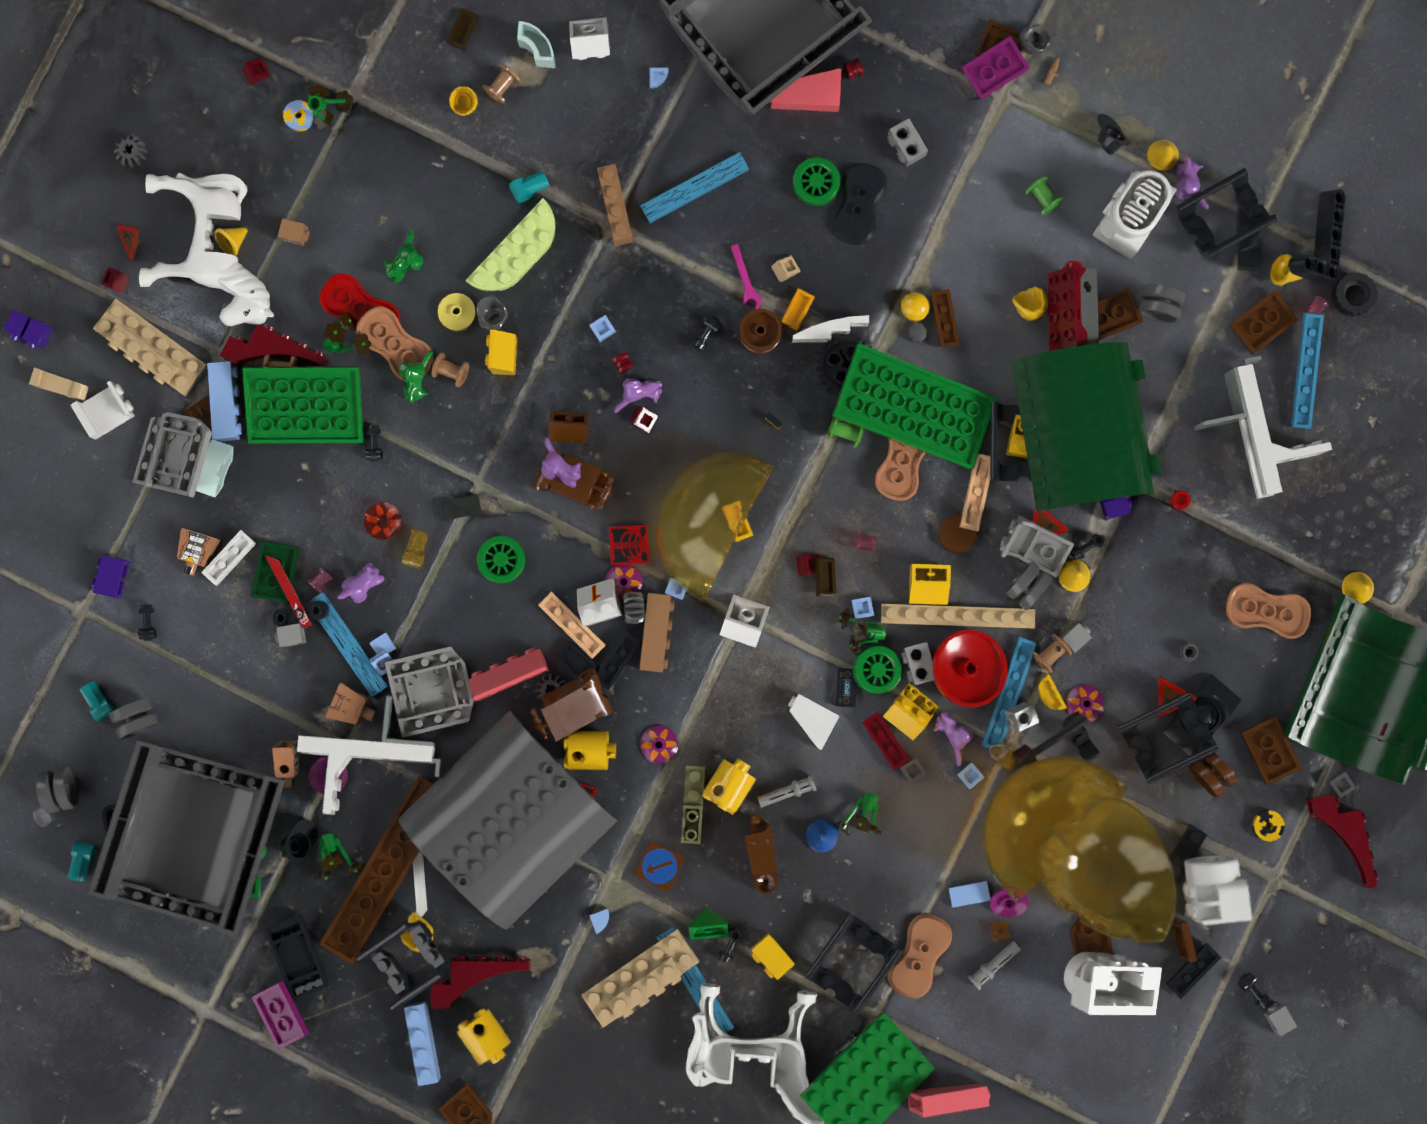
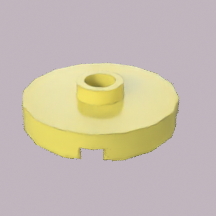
(463, 319)

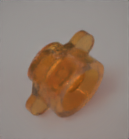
(995, 931)

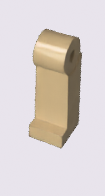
(58, 384)

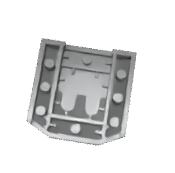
(173, 454)
(430, 691)

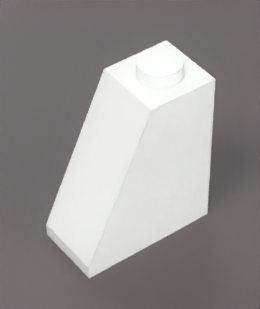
(813, 719)

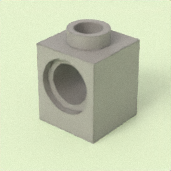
(290, 635)
(1077, 637)
(1027, 713)
(1279, 1019)

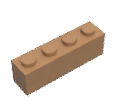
(615, 205)
(655, 633)

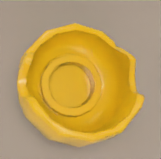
(463, 100)
(914, 306)

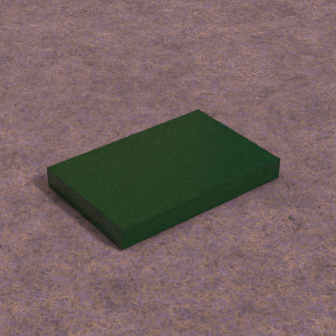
(265, 582)

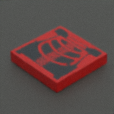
(629, 545)

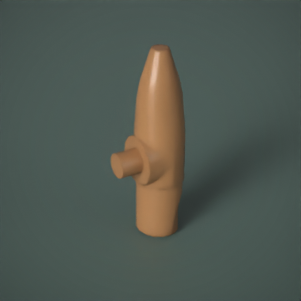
(1052, 72)

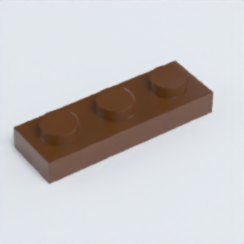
(944, 319)

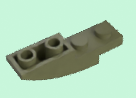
(693, 804)

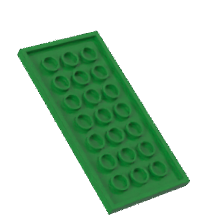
(914, 406)

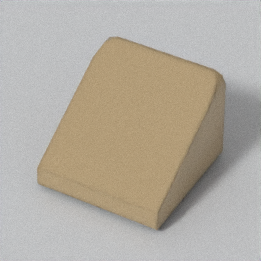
(785, 268)

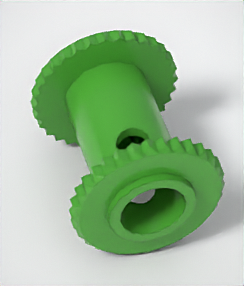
(1044, 195)
(845, 431)

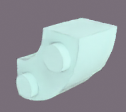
(537, 43)
(214, 468)

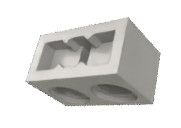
(912, 141)
(924, 662)

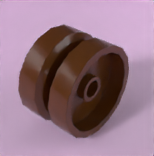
(760, 343)
(1213, 774)

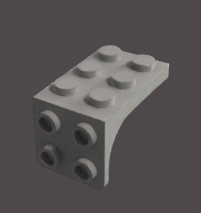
(1036, 544)

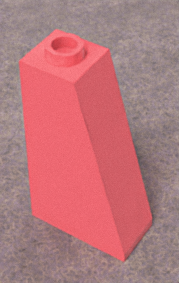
(812, 93)
(948, 1099)

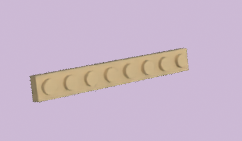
(957, 616)

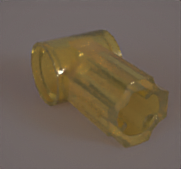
(414, 554)
(1003, 756)

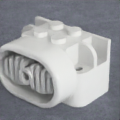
(1134, 211)
(1215, 890)
(1112, 984)

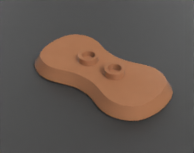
(391, 339)
(898, 474)
(1284, 614)
(926, 941)

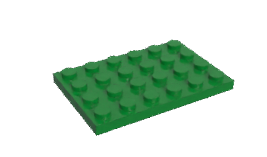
(303, 404)
(868, 1077)

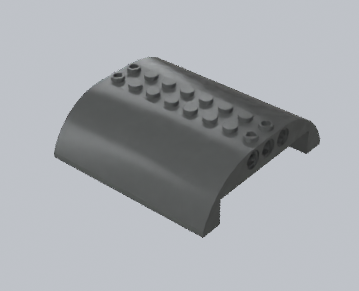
(762, 44)
(505, 822)
(187, 837)

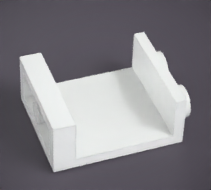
(104, 411)

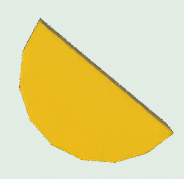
(1049, 694)

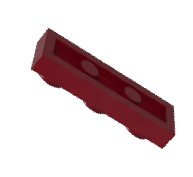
(885, 741)

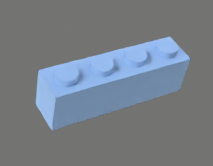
(223, 401)
(422, 1043)

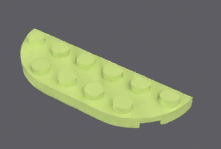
(517, 251)

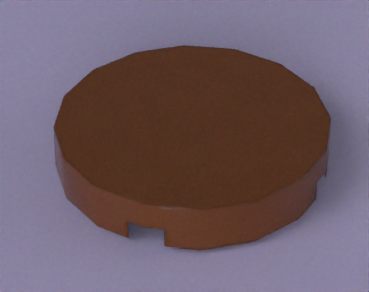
(954, 537)

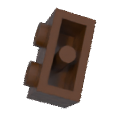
(568, 427)

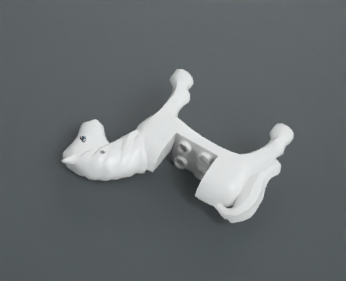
(213, 199)
(714, 1053)

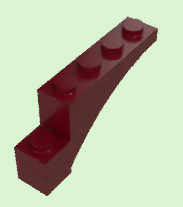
(267, 342)
(1351, 831)
(469, 972)

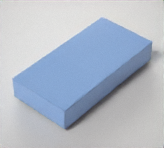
(969, 894)

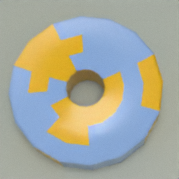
(298, 124)

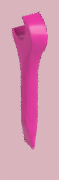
(749, 292)

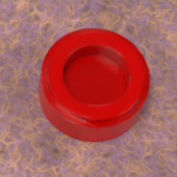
(1180, 500)

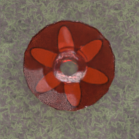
(373, 519)

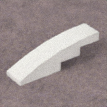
(823, 331)

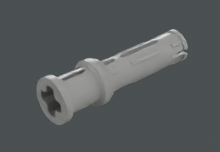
(796, 788)
(987, 971)

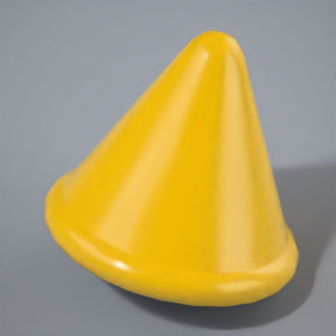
(1162, 155)
(230, 239)
(1280, 271)
(1074, 575)
(1358, 586)

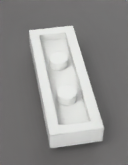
(228, 558)

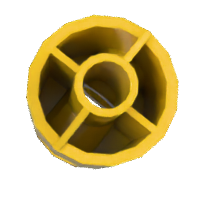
(588, 750)
(729, 785)
(489, 1042)

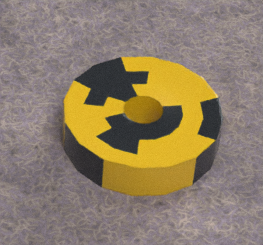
(1277, 825)

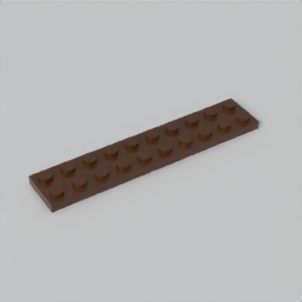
(375, 885)

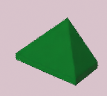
(708, 926)

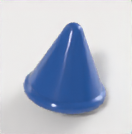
(821, 835)

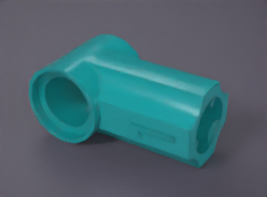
(524, 188)
(99, 704)
(82, 855)

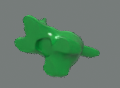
(405, 259)
(413, 376)

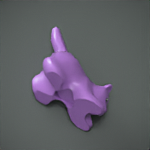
(1189, 182)
(636, 390)
(555, 466)
(358, 585)
(957, 734)

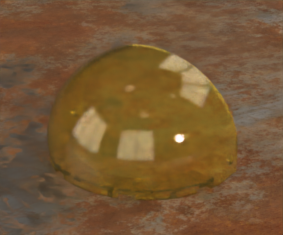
(705, 514)
(1029, 807)
(1110, 870)

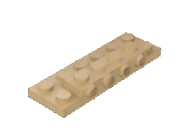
(149, 348)
(640, 979)

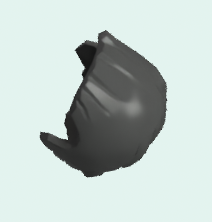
(1034, 39)
(491, 313)

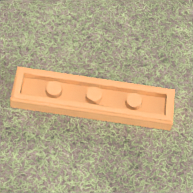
(976, 494)
(571, 624)

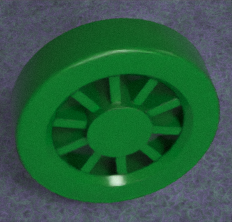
(816, 181)
(501, 559)
(876, 670)

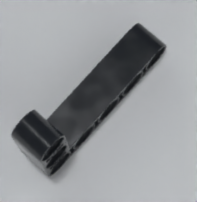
(1328, 241)

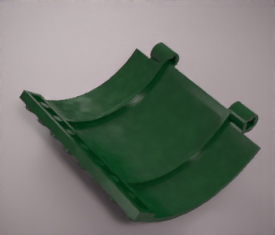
(1084, 425)
(1362, 677)

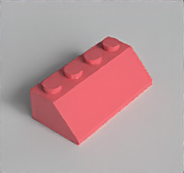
(507, 675)

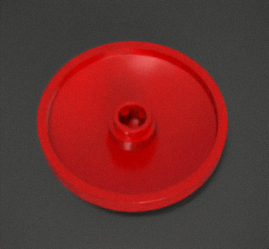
(969, 668)

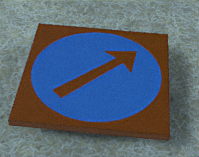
(659, 866)

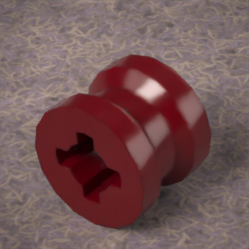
(853, 69)
(622, 363)

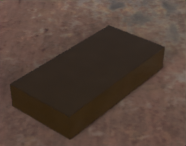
(462, 29)
(825, 577)

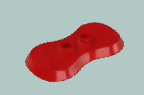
(345, 295)

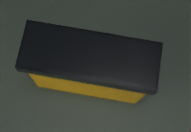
(773, 420)

